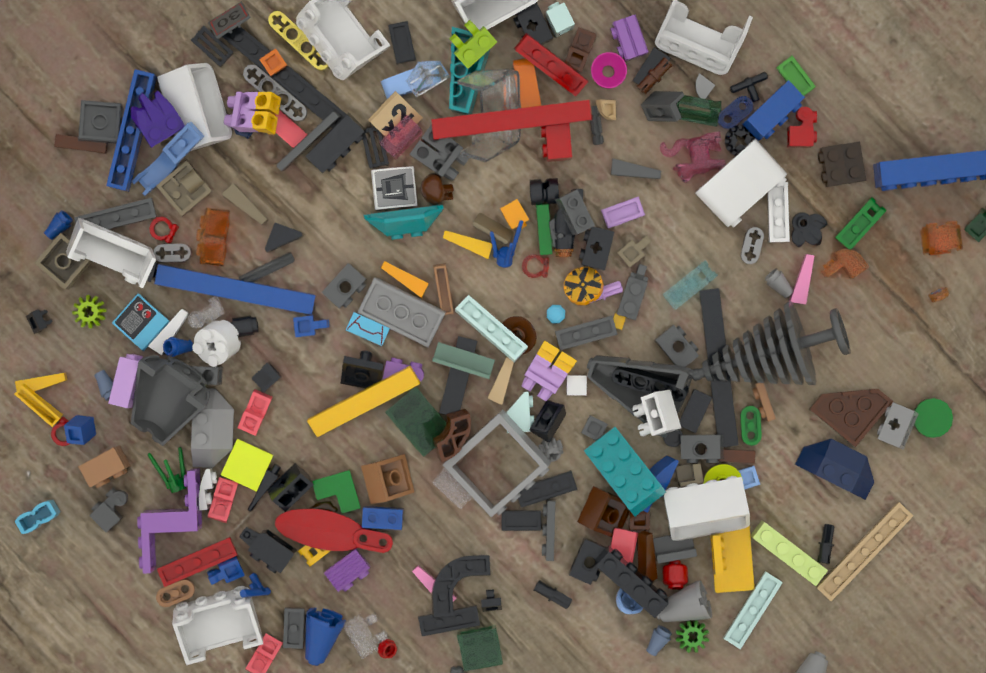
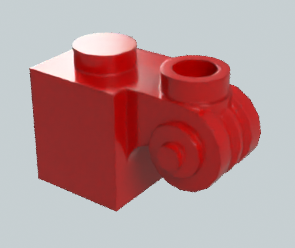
(803, 135)

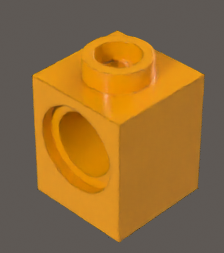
(514, 213)

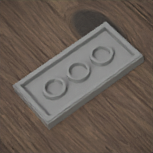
(401, 312)

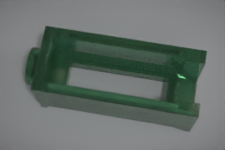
(699, 116)

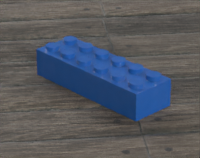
(930, 170)

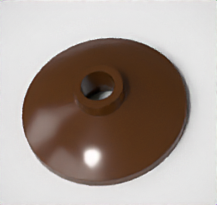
(521, 324)

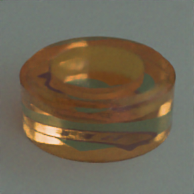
(939, 294)

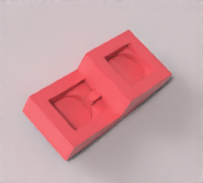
(255, 412)
(222, 500)
(264, 655)

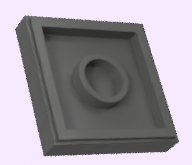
(99, 121)

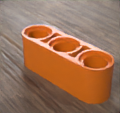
(528, 83)

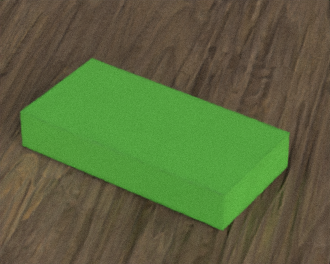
(793, 72)

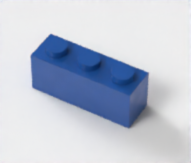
(774, 111)

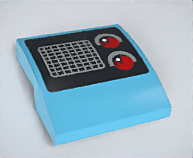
(140, 322)

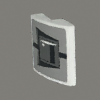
(394, 188)

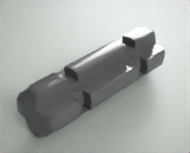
(596, 126)

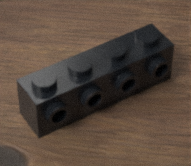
(631, 581)

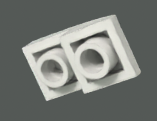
(208, 481)

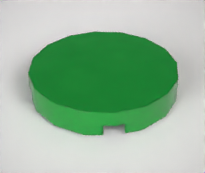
(933, 417)

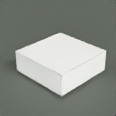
(576, 385)

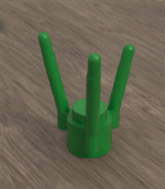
(173, 482)

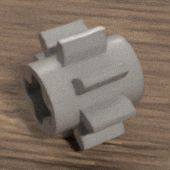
(552, 450)

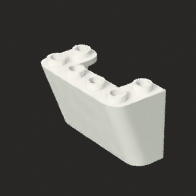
(339, 36)
(215, 623)

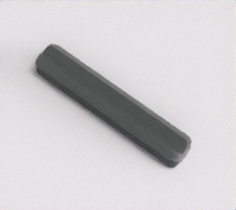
(268, 268)

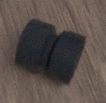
(544, 191)

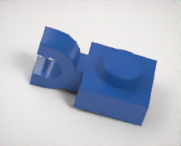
(306, 325)
(228, 570)

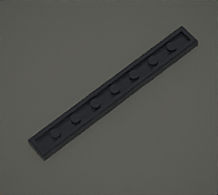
(286, 77)
(714, 342)

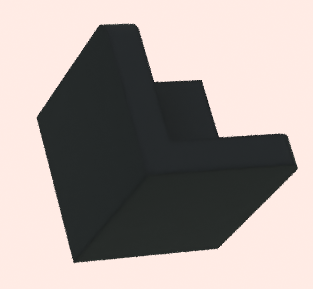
(266, 377)

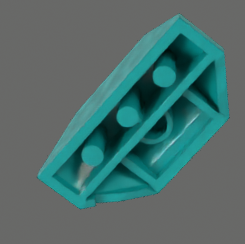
(406, 221)

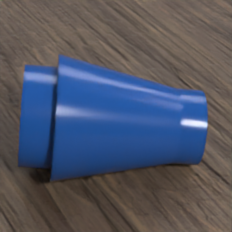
(59, 223)
(176, 346)

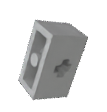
(904, 417)

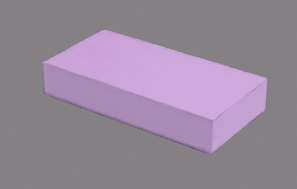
(622, 212)

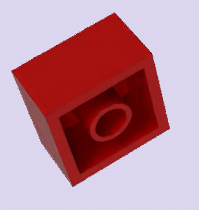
(557, 142)

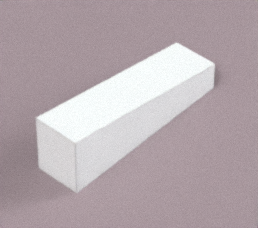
(169, 331)

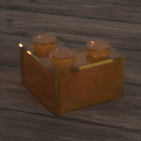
(213, 236)

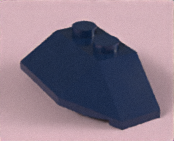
(838, 466)

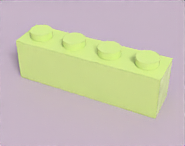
(788, 553)

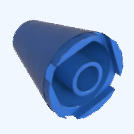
(321, 634)

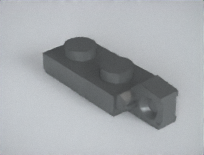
(633, 293)

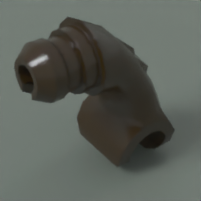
(326, 505)

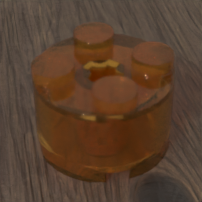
(941, 239)

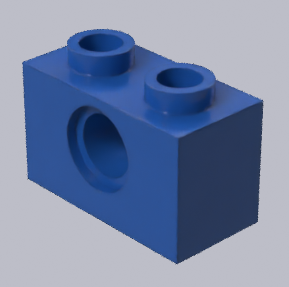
(382, 517)

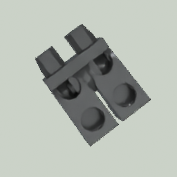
(440, 160)

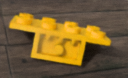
(732, 561)

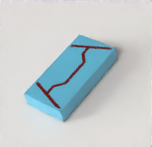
(367, 329)

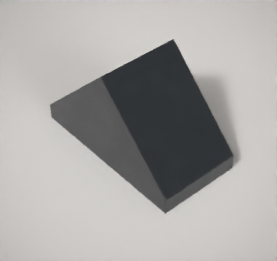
(281, 236)

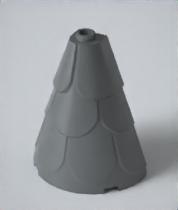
(601, 373)

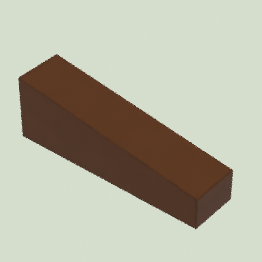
(73, 143)
(737, 455)
(646, 555)

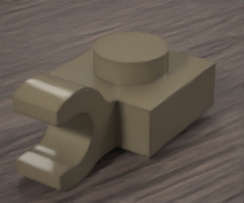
(632, 252)

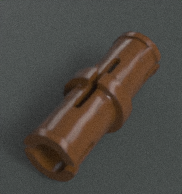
(654, 75)

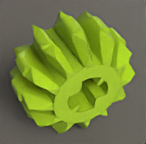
(83, 314)

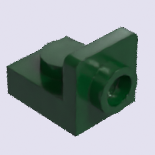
(977, 226)

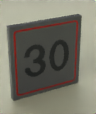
(229, 20)

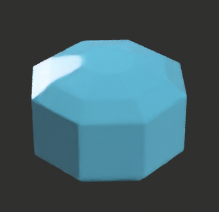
(555, 314)

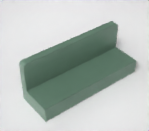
(463, 360)

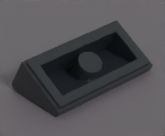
(548, 420)

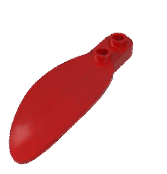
(329, 531)

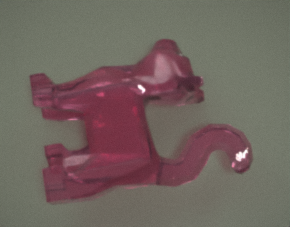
(699, 154)

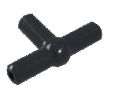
(749, 83)

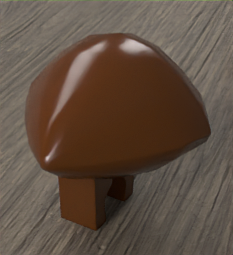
(434, 191)

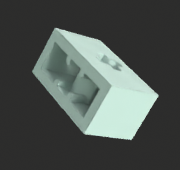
(559, 19)

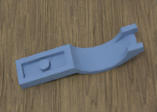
(169, 158)

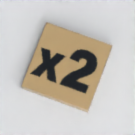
(391, 113)

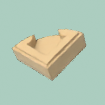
(607, 108)

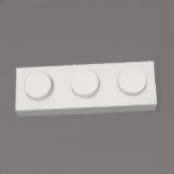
(778, 214)

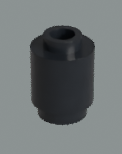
(245, 325)

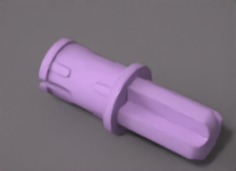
(610, 289)

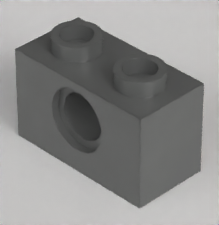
(575, 212)
(334, 292)
(666, 343)
(714, 446)

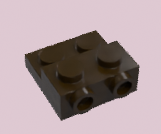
(842, 164)

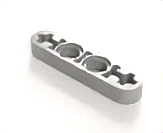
(277, 89)

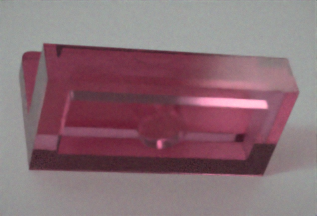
(401, 137)

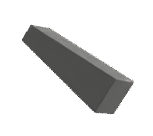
(627, 169)

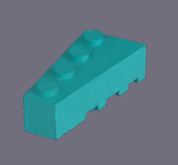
(461, 97)

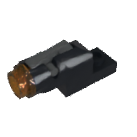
(561, 236)

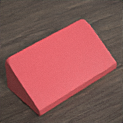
(289, 130)
(625, 542)

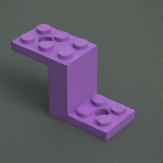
(169, 521)

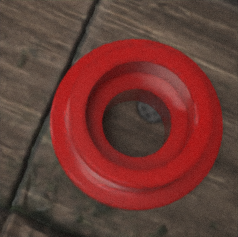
(387, 648)

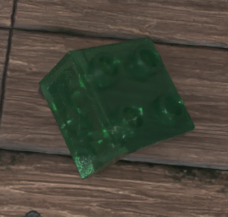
(480, 648)

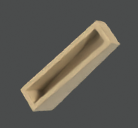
(499, 388)

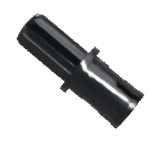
(826, 544)
(552, 594)

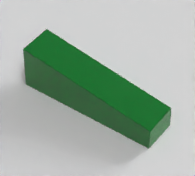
(544, 235)

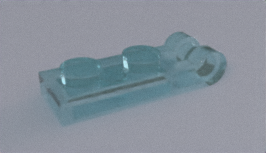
(689, 285)

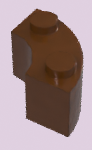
(454, 435)

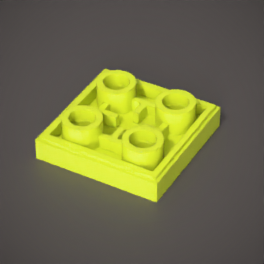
(247, 465)

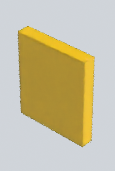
(619, 321)

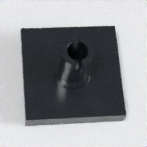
(361, 371)

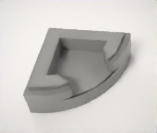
(703, 86)

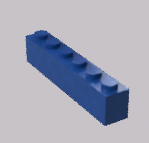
(129, 136)

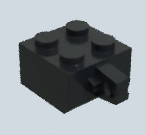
(268, 548)

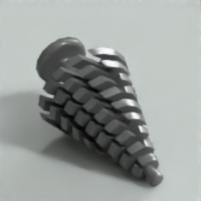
(777, 348)

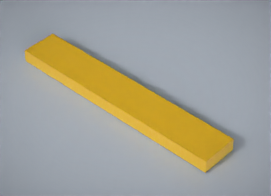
(363, 401)

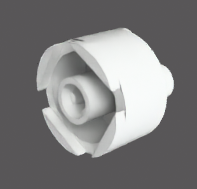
(216, 342)

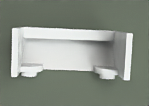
(699, 43)
(111, 250)

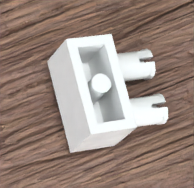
(659, 413)

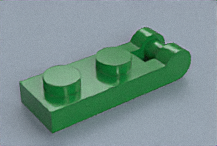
(860, 224)

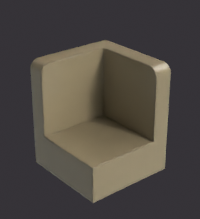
(689, 474)

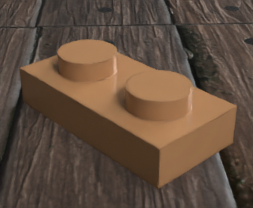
(766, 409)

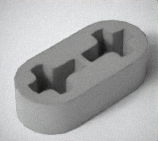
(747, 244)
(172, 258)

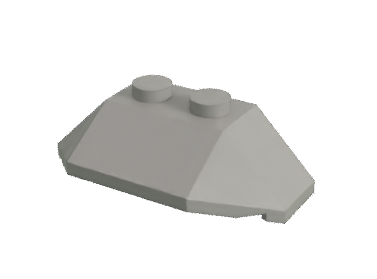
(212, 431)

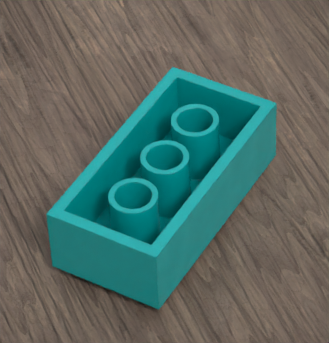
(625, 471)

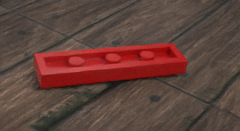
(551, 64)
(197, 561)

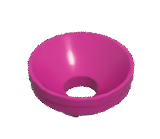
(613, 60)

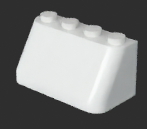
(489, 12)
(197, 100)
(707, 508)

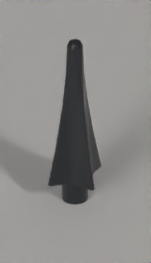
(269, 478)

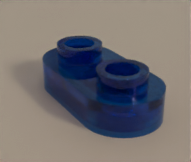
(735, 112)

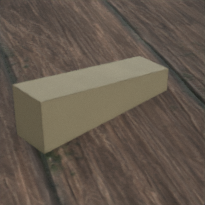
(237, 197)

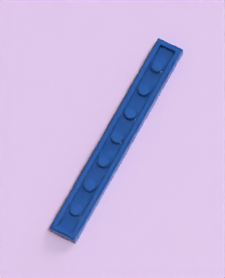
(234, 289)

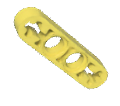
(297, 42)

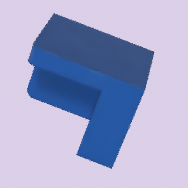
(80, 429)

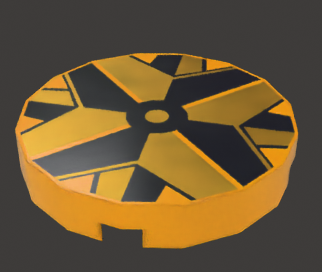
(583, 285)

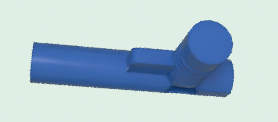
(256, 588)

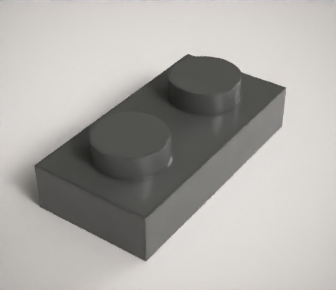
(294, 628)

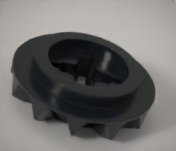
(730, 139)

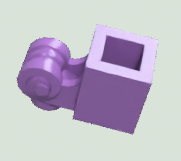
(396, 365)

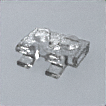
(362, 637)

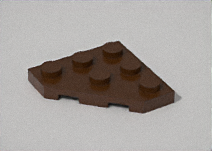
(851, 411)

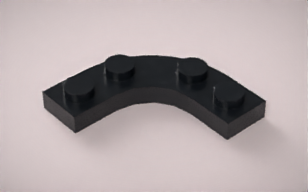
(449, 576)

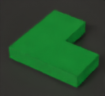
(341, 486)

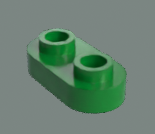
(748, 425)

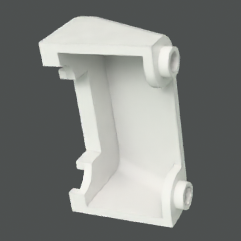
(741, 183)

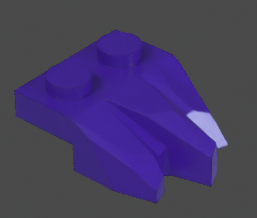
(156, 118)

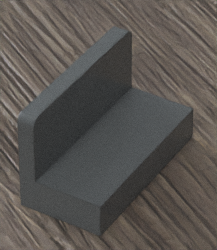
(662, 106)
(671, 550)

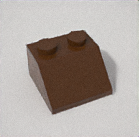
(603, 512)

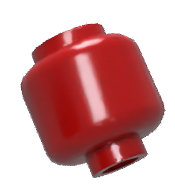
(675, 575)

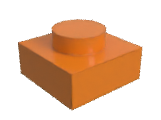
(273, 62)

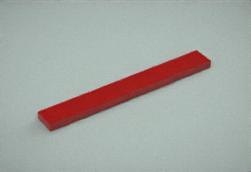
(511, 119)

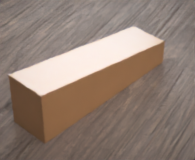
(443, 288)

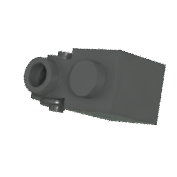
(105, 513)

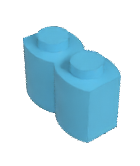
(35, 518)

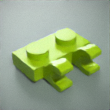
(475, 46)

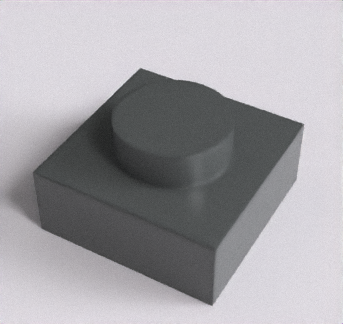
(594, 428)

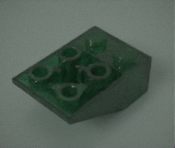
(417, 420)

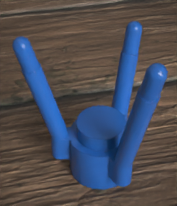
(505, 254)

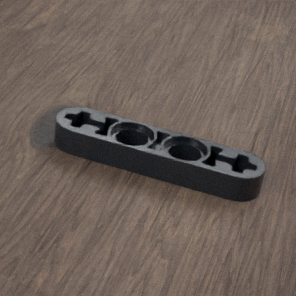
(650, 379)

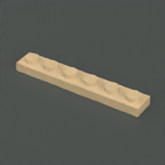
(864, 551)

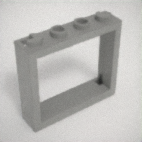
(528, 445)

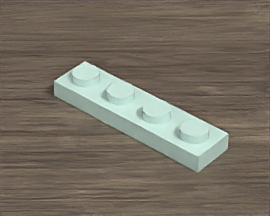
(491, 328)
(752, 610)

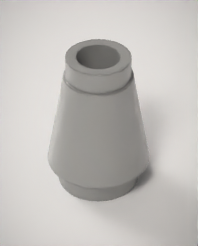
(779, 283)

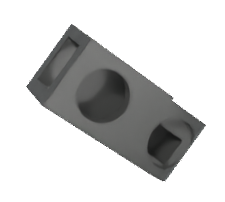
(212, 375)

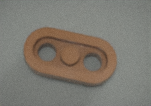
(176, 593)

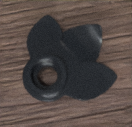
(809, 231)

